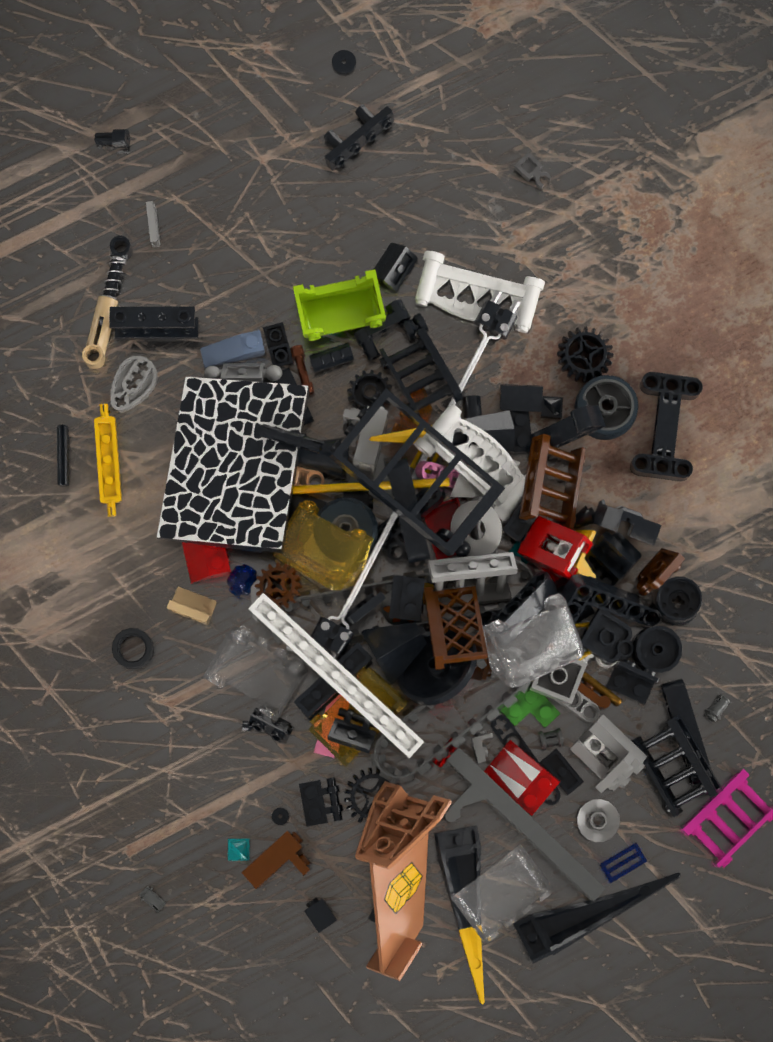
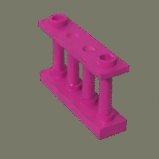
(708, 812)

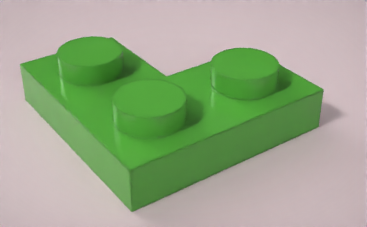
(531, 703)

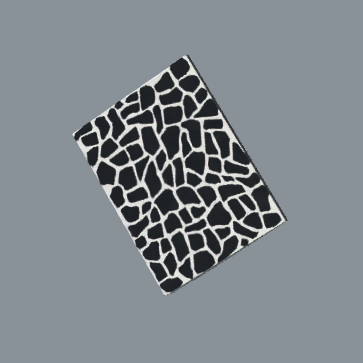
(222, 476)

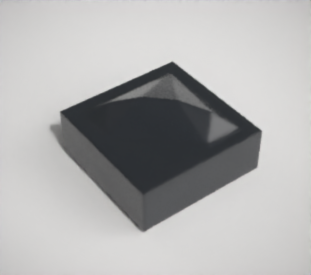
(552, 407)

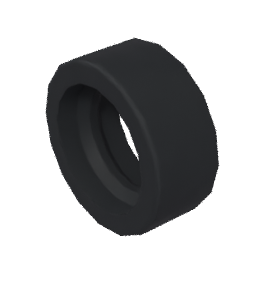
(116, 644)

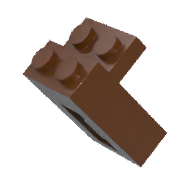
(273, 858)

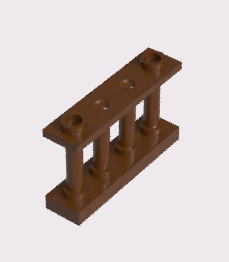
(534, 482)

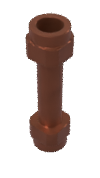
(298, 354)

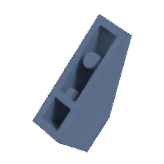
(234, 349)

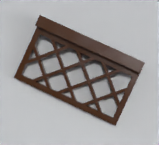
(437, 631)

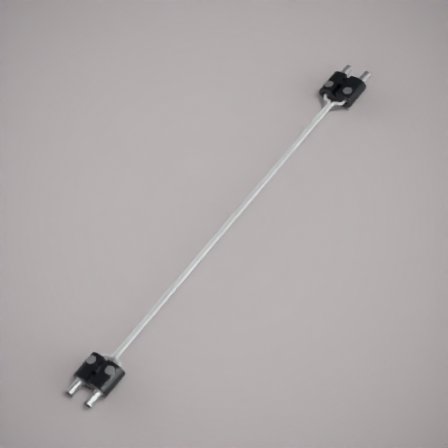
(500, 323)

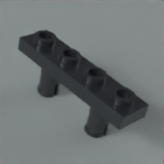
(367, 133)

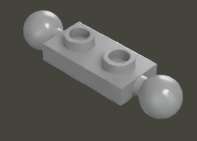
(244, 372)

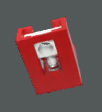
(553, 547)

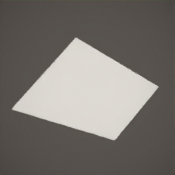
(465, 489)

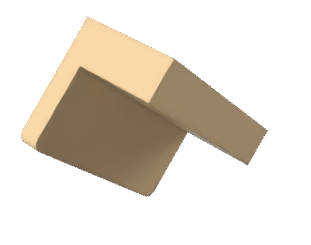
(192, 605)

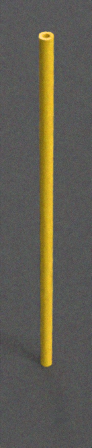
(344, 487)

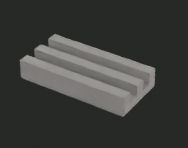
(153, 224)

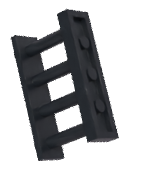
(154, 323)
(432, 358)
(321, 693)
(698, 766)

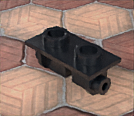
(278, 731)

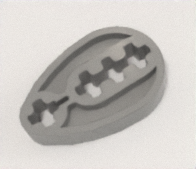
(124, 375)

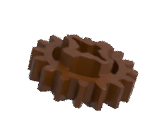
(284, 579)

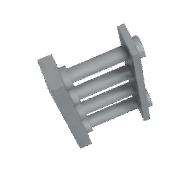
(475, 567)

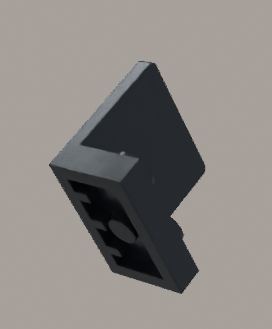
(632, 682)

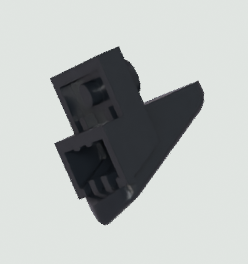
(612, 558)

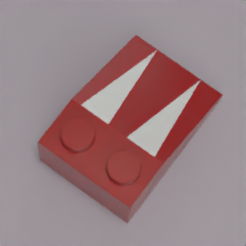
(521, 777)

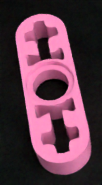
(437, 468)

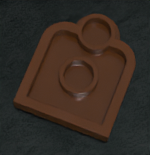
(658, 570)

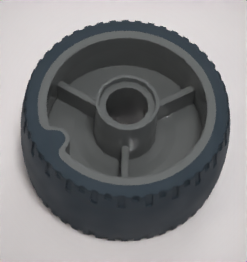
(619, 395)

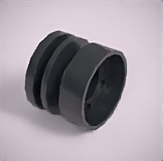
(688, 594)

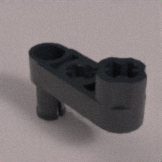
(396, 314)

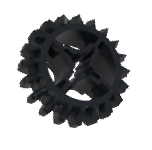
(581, 338)
(356, 787)

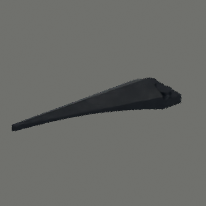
(558, 928)

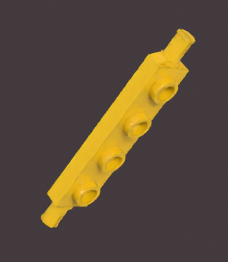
(107, 460)

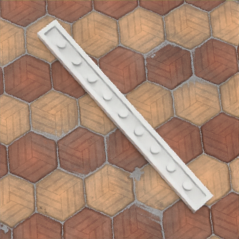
(336, 675)

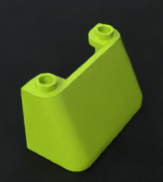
(340, 306)

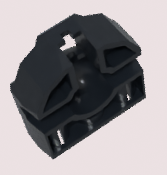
(639, 527)

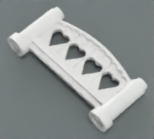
(436, 274)
(446, 425)

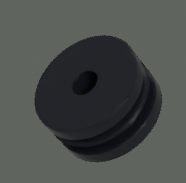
(285, 816)

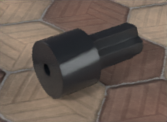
(118, 138)

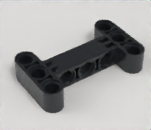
(666, 426)

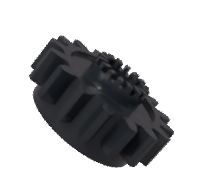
(366, 382)

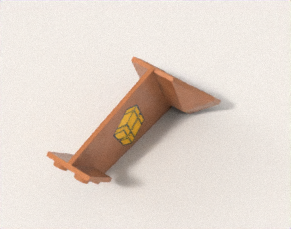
(397, 854)

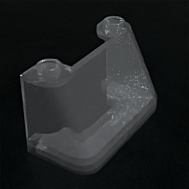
(533, 645)

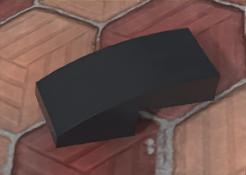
(278, 344)

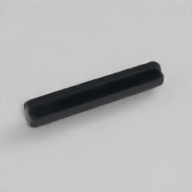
(62, 455)

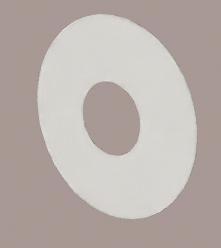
(493, 529)

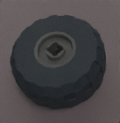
(351, 515)

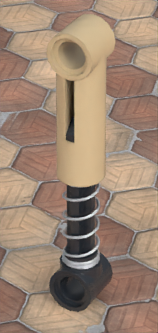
(104, 302)

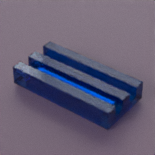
(607, 871)

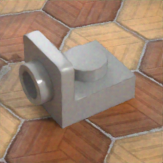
(480, 751)

